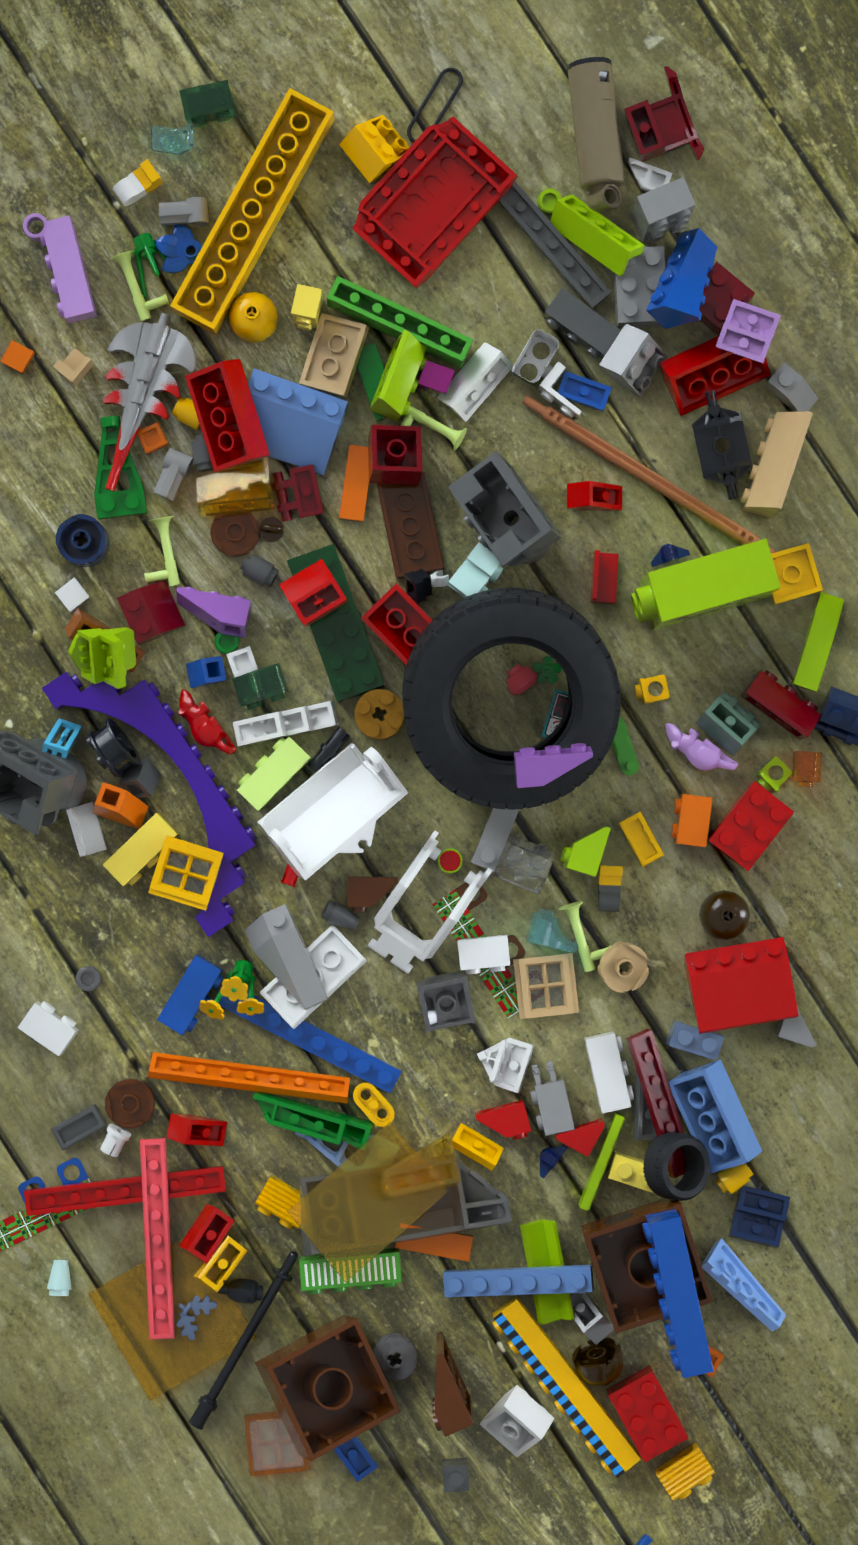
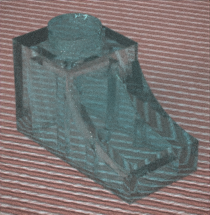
(545, 932)

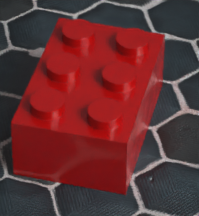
(750, 826)
(647, 1413)

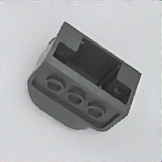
(491, 499)
(36, 782)

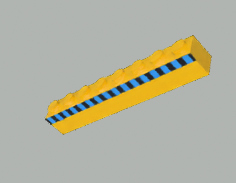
(566, 1386)

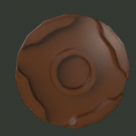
(235, 533)
(130, 1103)

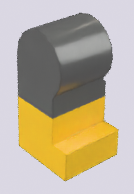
(609, 888)

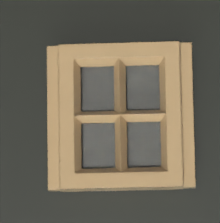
(545, 985)

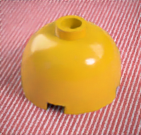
(255, 327)

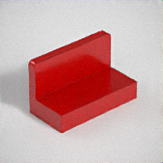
(604, 577)

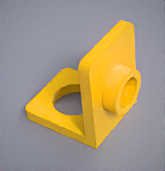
(642, 689)

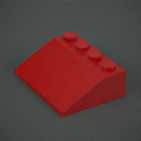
(741, 985)

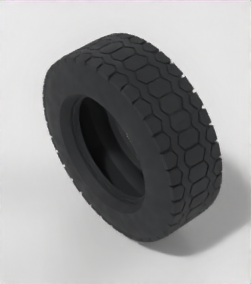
(493, 620)

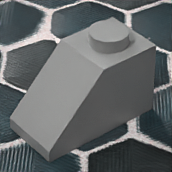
(791, 389)
(590, 1317)

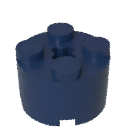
(75, 528)

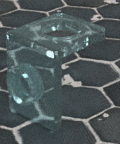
(171, 139)

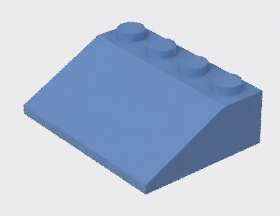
(297, 420)

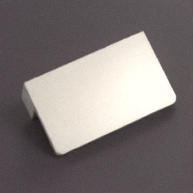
(86, 829)

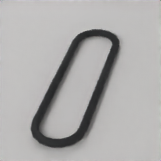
(429, 95)

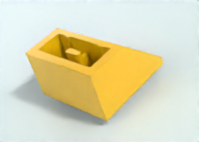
(374, 147)

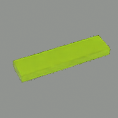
(601, 1161)

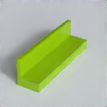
(595, 234)
(542, 1250)

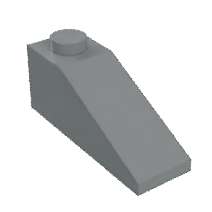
(494, 838)

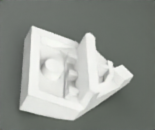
(507, 1063)

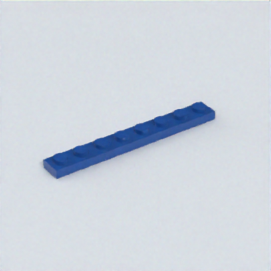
(322, 1045)

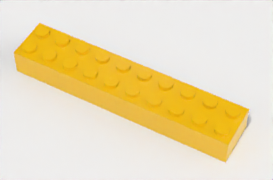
(252, 211)

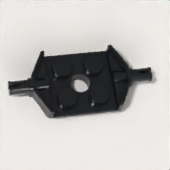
(725, 424)

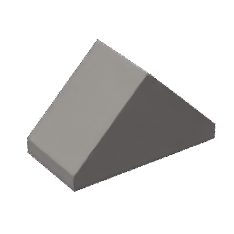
(795, 1030)

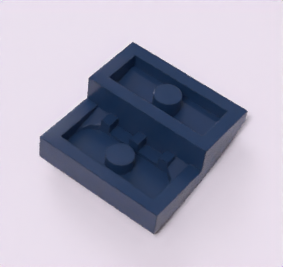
(759, 1216)

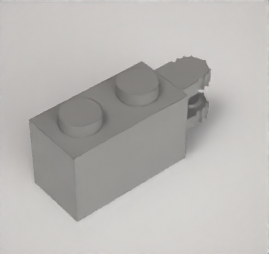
(552, 1102)

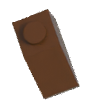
(367, 891)

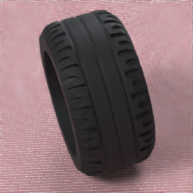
(696, 1169)

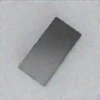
(78, 1127)

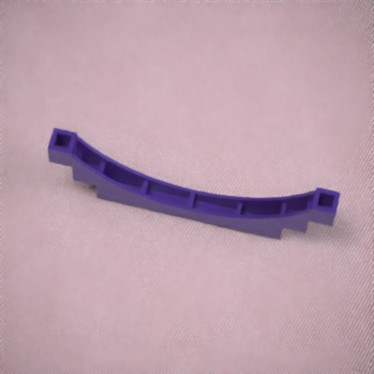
(145, 712)

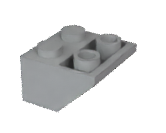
(633, 359)

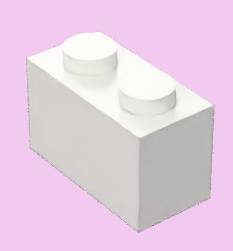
(483, 953)
(48, 1027)

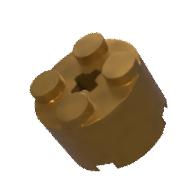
(367, 707)

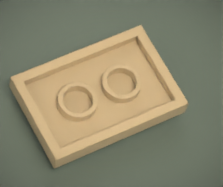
(334, 355)

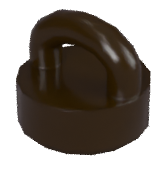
(271, 529)

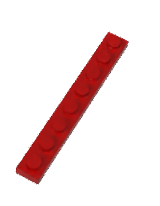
(120, 1191)

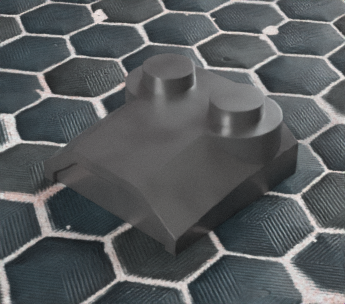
(445, 1001)

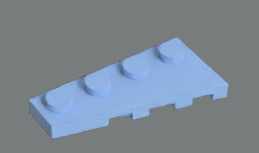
(733, 1275)

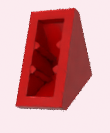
(583, 1136)

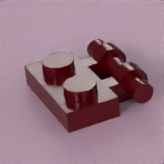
(305, 490)

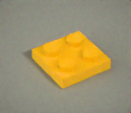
(795, 573)

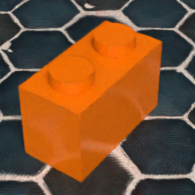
(692, 820)

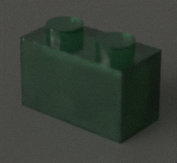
(207, 103)

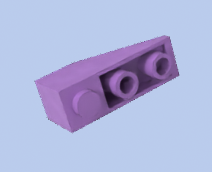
(221, 612)
(543, 766)

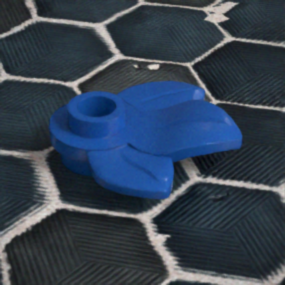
(176, 248)

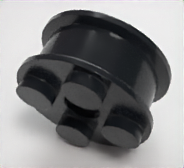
(113, 748)

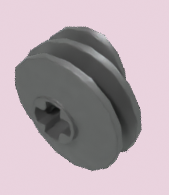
(401, 1367)

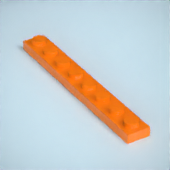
(249, 1077)

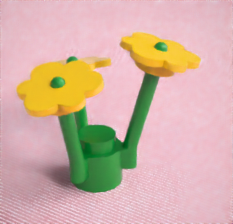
(235, 988)

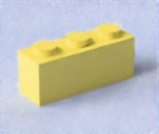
(140, 851)

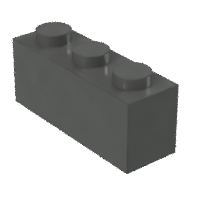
(581, 324)

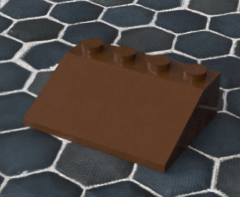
(452, 1401)

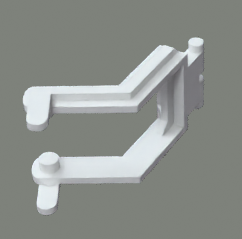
(401, 942)

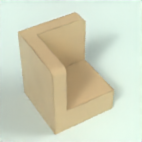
(74, 366)

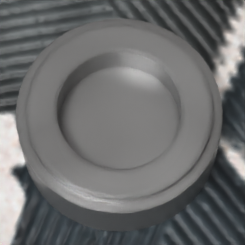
(88, 978)

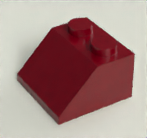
(151, 612)

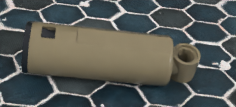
(596, 131)

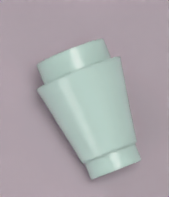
(59, 1279)

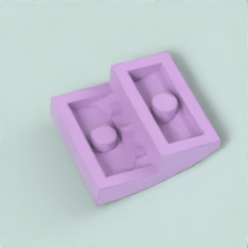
(748, 331)

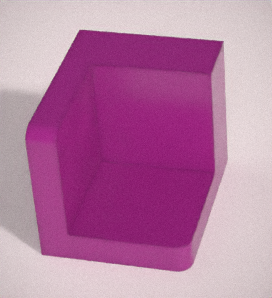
(435, 377)

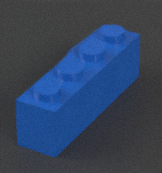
(683, 281)

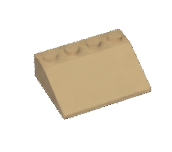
(776, 463)

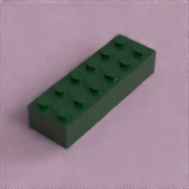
(341, 635)

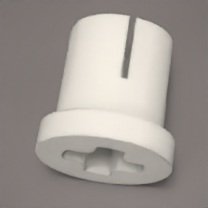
(115, 1140)

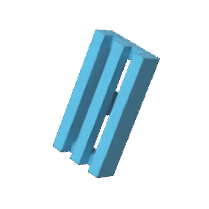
(65, 750)

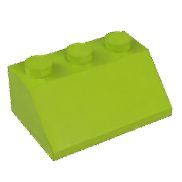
(399, 377)
(586, 852)

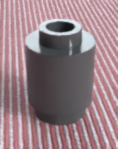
(201, 455)
(259, 570)

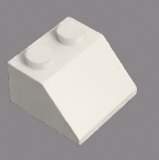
(517, 1421)

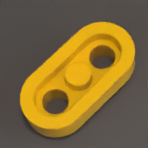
(373, 1104)

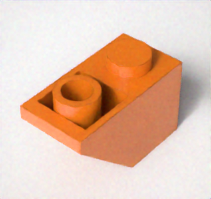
(120, 806)

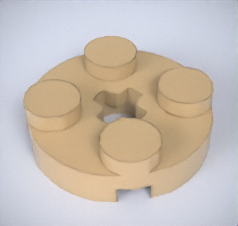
(637, 964)

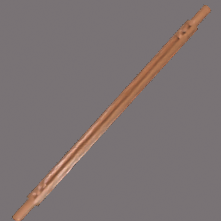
(642, 473)

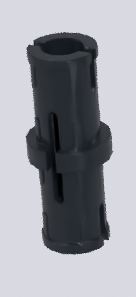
(329, 749)

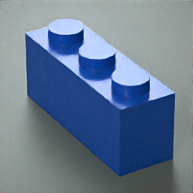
(193, 987)

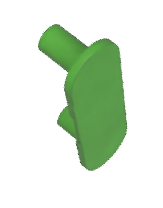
(624, 750)

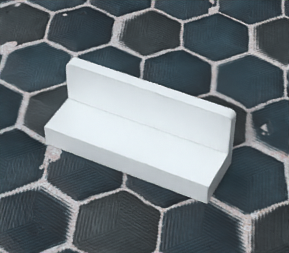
(476, 381)

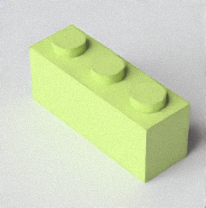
(273, 773)

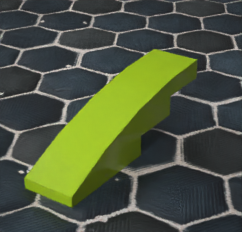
(818, 642)

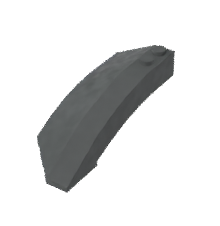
(463, 1208)

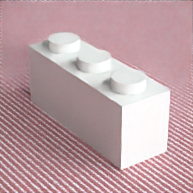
(609, 1072)

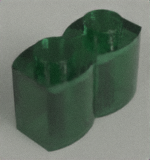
(260, 686)

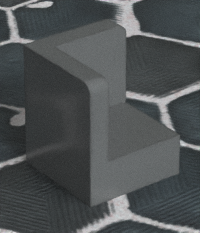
(140, 779)

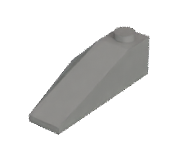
(283, 950)

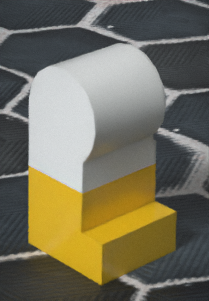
(137, 184)

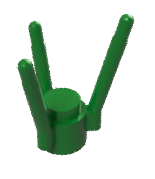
(146, 248)

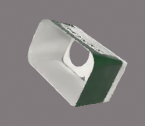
(543, 337)

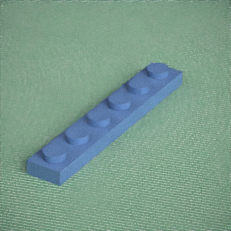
(518, 1281)

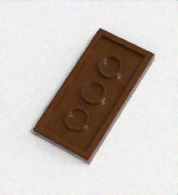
(410, 527)

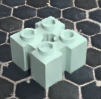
(476, 572)

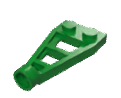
(117, 503)

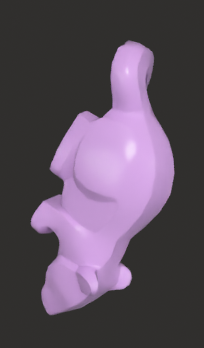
(700, 754)

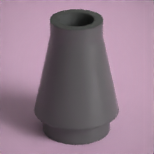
(338, 915)

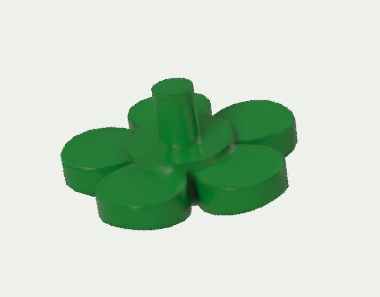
(547, 670)

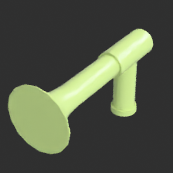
(142, 307)
(454, 436)
(170, 564)
(586, 956)

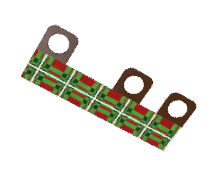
(499, 983)

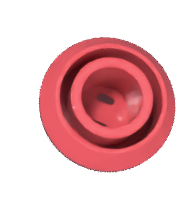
(520, 679)

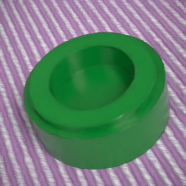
(226, 643)

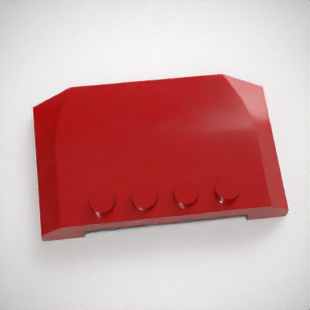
(432, 199)

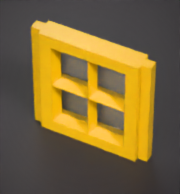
(186, 872)

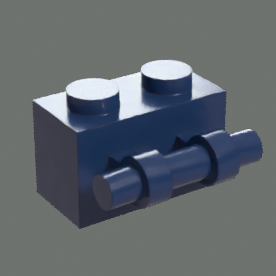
(839, 716)

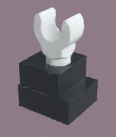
(420, 584)

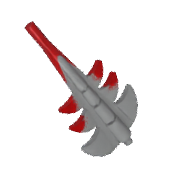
(153, 349)

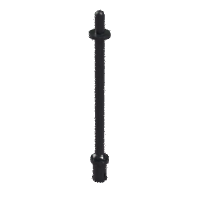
(208, 1402)

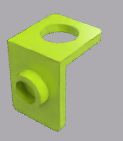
(765, 780)

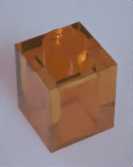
(806, 768)

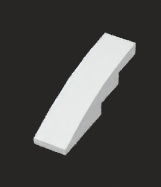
(285, 723)

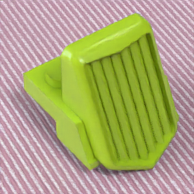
(104, 654)

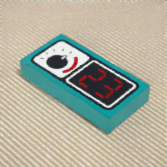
(556, 712)

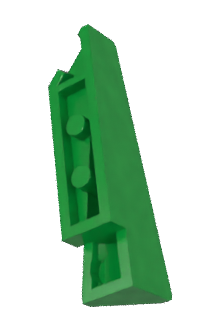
(314, 1120)

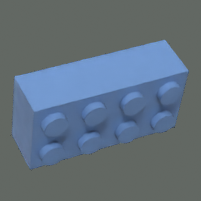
(715, 1115)

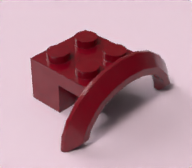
(663, 124)

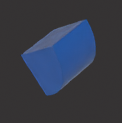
(206, 671)

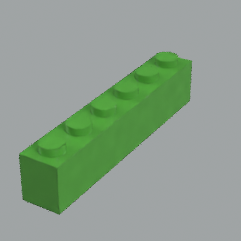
(394, 319)

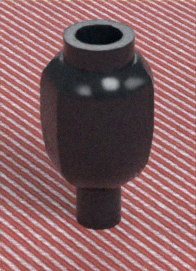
(243, 1291)

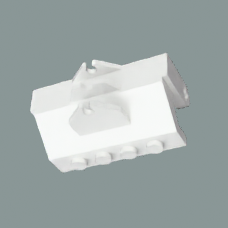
(333, 810)

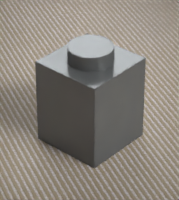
(455, 1475)

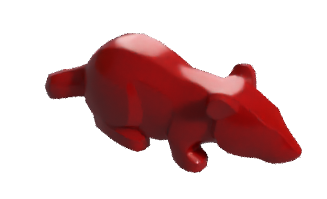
(204, 729)

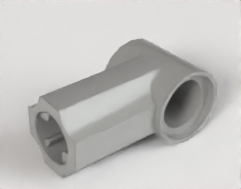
(190, 212)
(175, 468)

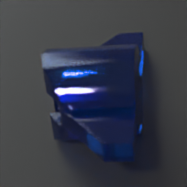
(668, 554)
(549, 1158)

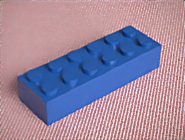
(679, 1293)

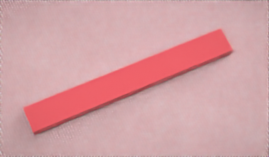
(157, 1238)

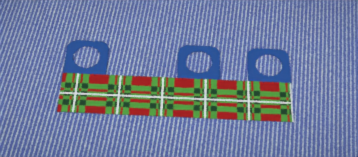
(20, 1226)

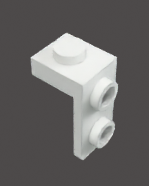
(551, 376)

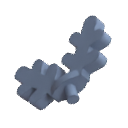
(186, 1319)

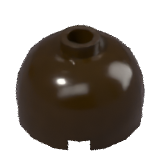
(713, 919)
(598, 1363)

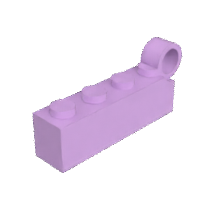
(67, 266)

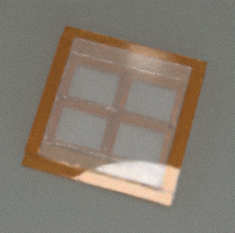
(271, 1446)

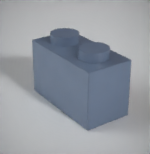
(688, 1039)

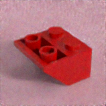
(313, 593)

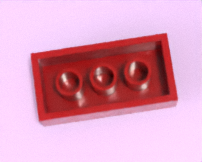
(227, 415)

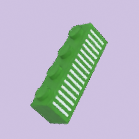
(382, 1269)

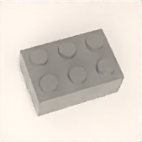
(663, 210)
(636, 287)

